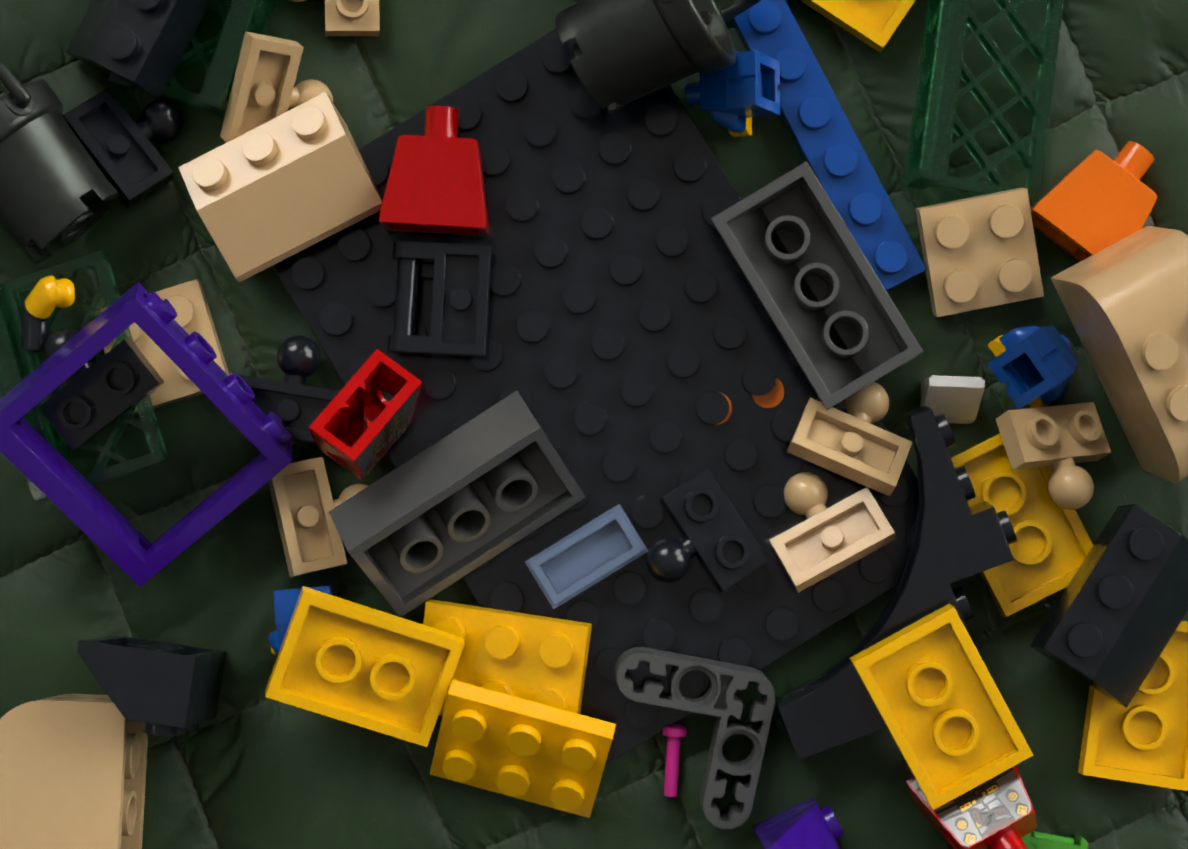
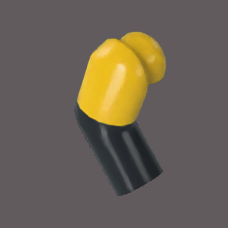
(39, 306)

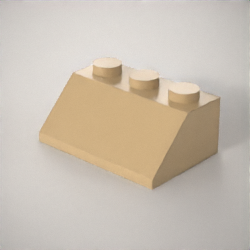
(281, 187)

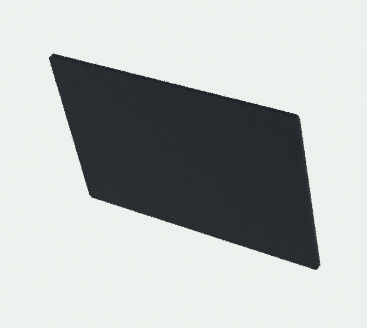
(618, 335)

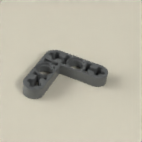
(718, 702)

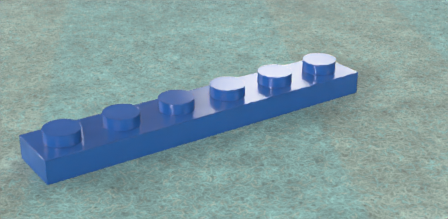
(830, 142)

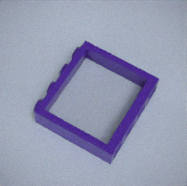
(77, 497)

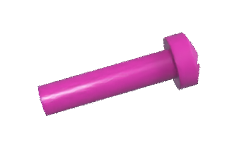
(674, 733)

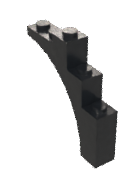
(947, 547)

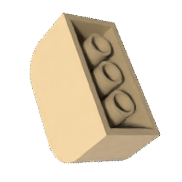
(1134, 328)
(71, 775)

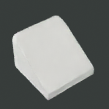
(953, 396)

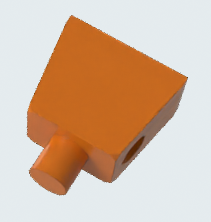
(1097, 202)

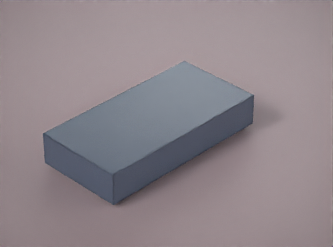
(586, 556)

